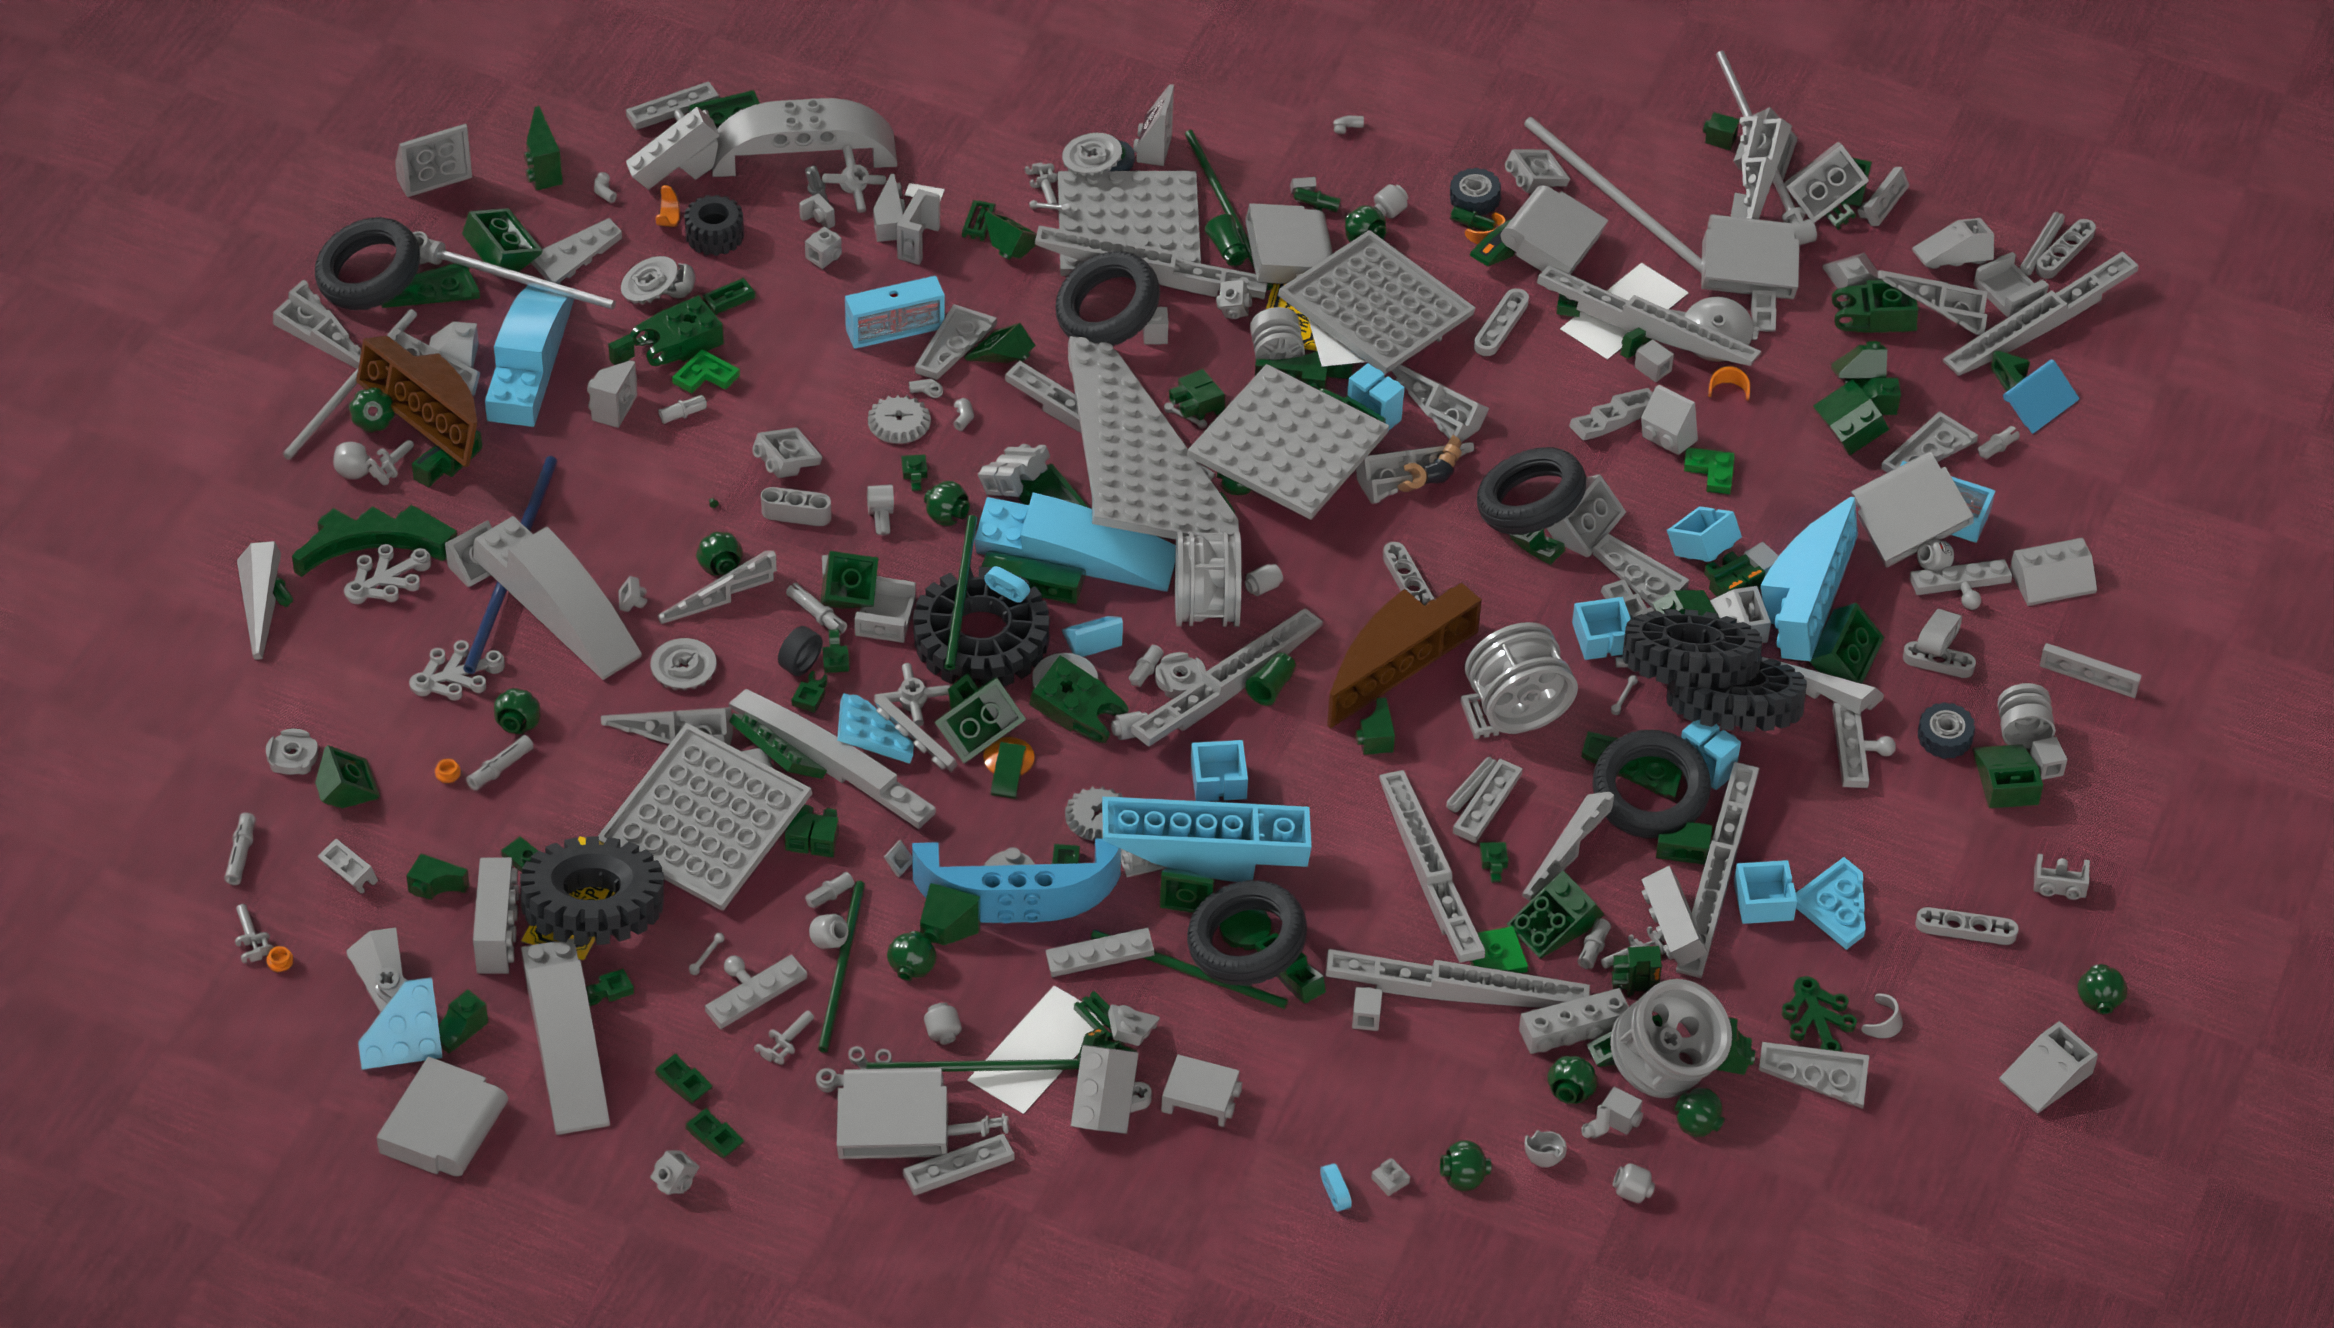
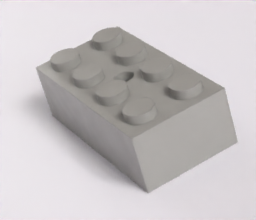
(495, 915)

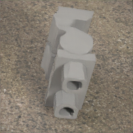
(1010, 468)

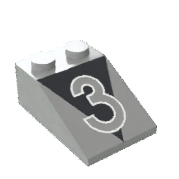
(1156, 130)

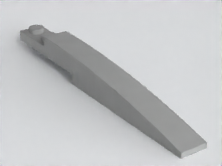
(1169, 270)
(2042, 315)
(1655, 320)
(1055, 399)
(1225, 679)
(838, 758)
(1721, 859)
(1431, 867)
(1453, 981)

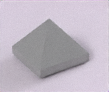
(899, 858)

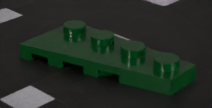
(438, 286)
(778, 749)
(1649, 771)

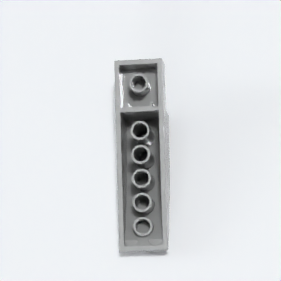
(558, 593)
(565, 1036)

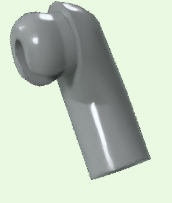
(1347, 121)
(601, 187)
(926, 386)
(966, 413)
(1598, 1126)

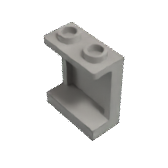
(920, 214)
(2007, 285)
(890, 613)
(1202, 1088)

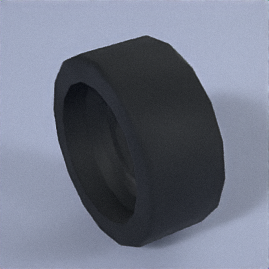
(800, 650)

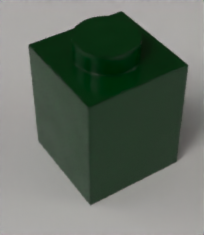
(1721, 130)

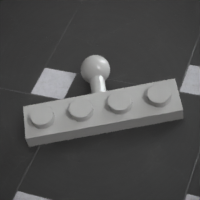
(670, 106)
(1962, 577)
(1852, 747)
(754, 990)

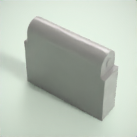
(1553, 230)
(1286, 241)
(1750, 256)
(1910, 508)
(892, 1113)
(441, 1118)

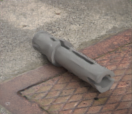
(822, 613)
(492, 768)
(242, 839)

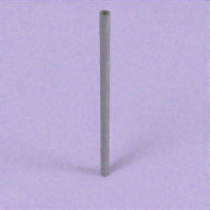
(337, 398)

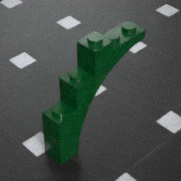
(1307, 369)
(374, 528)

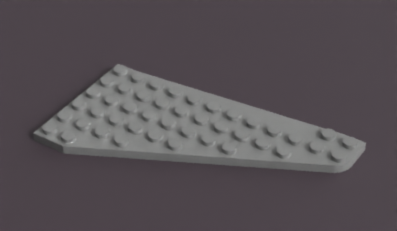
(1135, 456)

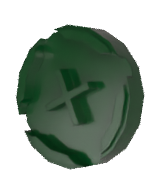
(1246, 929)

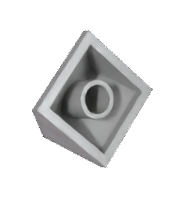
(460, 555)

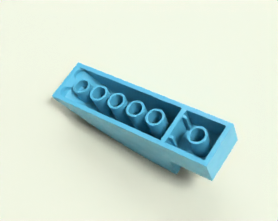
(526, 355)
(1065, 535)
(1806, 579)
(1209, 837)

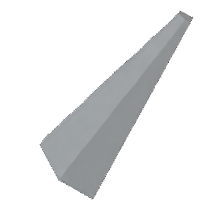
(1762, 152)
(1383, 472)
(748, 575)
(1566, 849)

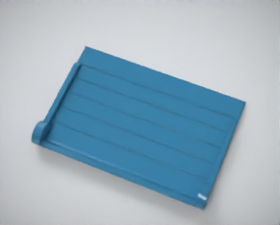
(2041, 396)

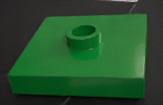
(1501, 951)

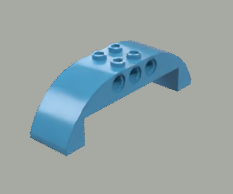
(1024, 891)

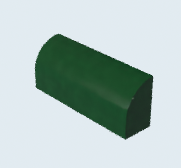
(1051, 579)

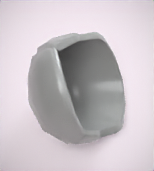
(685, 282)
(350, 460)
(1545, 1148)

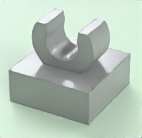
(1305, 183)
(631, 594)
(1390, 1177)

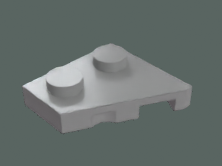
(1130, 1025)

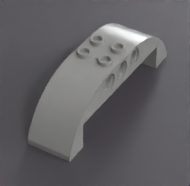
(802, 128)

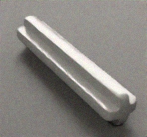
(1471, 785)

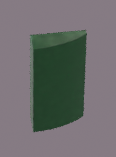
(1050, 484)

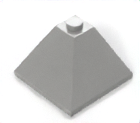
(434, 161)

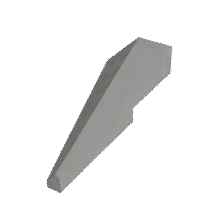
(1955, 302)
(311, 322)
(1447, 408)
(257, 575)
(1844, 692)
(667, 724)
(373, 952)

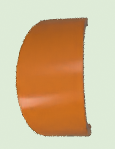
(670, 208)
(1477, 237)
(1730, 375)

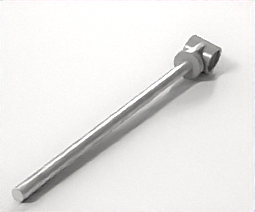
(1804, 229)
(435, 253)

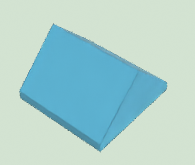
(1094, 635)

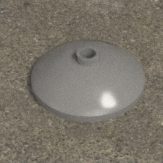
(1735, 320)

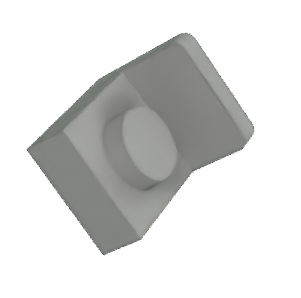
(819, 209)

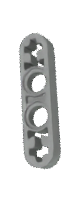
(2061, 246)
(1405, 580)
(1966, 930)

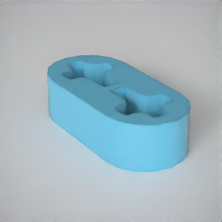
(1007, 584)
(1335, 1187)

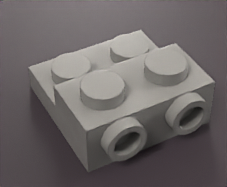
(1535, 169)
(785, 451)

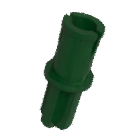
(1317, 199)
(1472, 219)
(281, 593)

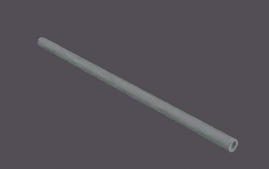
(1614, 193)

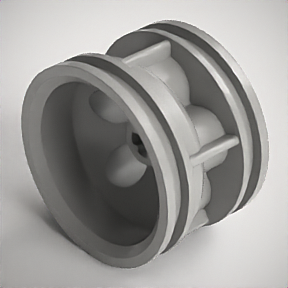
(1208, 577)
(1521, 678)
(1650, 1053)

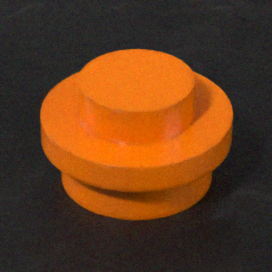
(447, 771)
(279, 959)

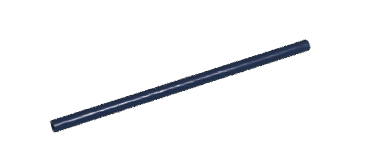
(499, 591)

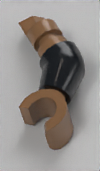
(1435, 472)

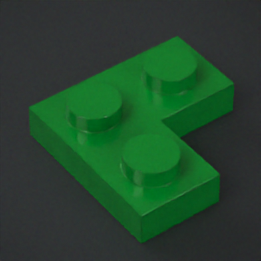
(705, 367)
(1715, 464)

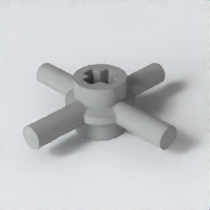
(854, 179)
(914, 694)

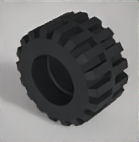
(714, 225)

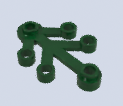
(1817, 1012)

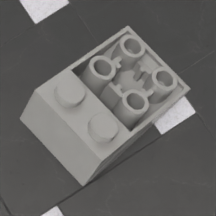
(1957, 244)
(1746, 607)
(2050, 1067)

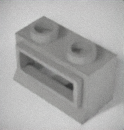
(2061, 881)

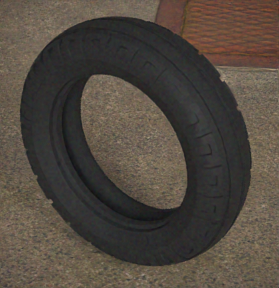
(1095, 271)
(382, 287)
(1539, 514)
(1662, 745)
(1254, 967)

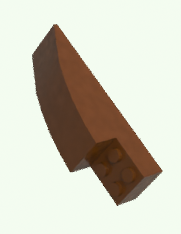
(423, 393)
(1400, 643)

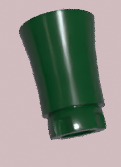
(1226, 237)
(1270, 679)

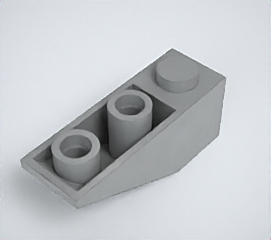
(888, 211)

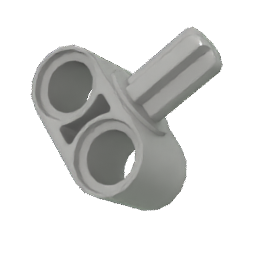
(881, 504)

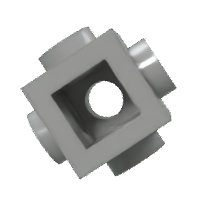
(823, 247)
(1234, 299)
(674, 1172)

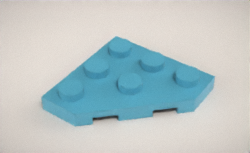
(866, 729)
(1836, 902)
(404, 1029)

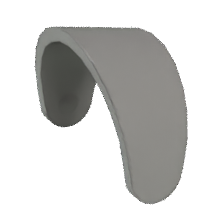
(1891, 1026)

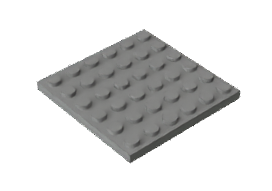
(1133, 208)
(1376, 302)
(1288, 441)
(707, 814)

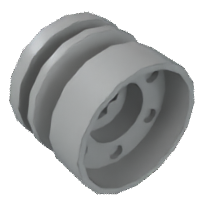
(1277, 334)
(2025, 714)

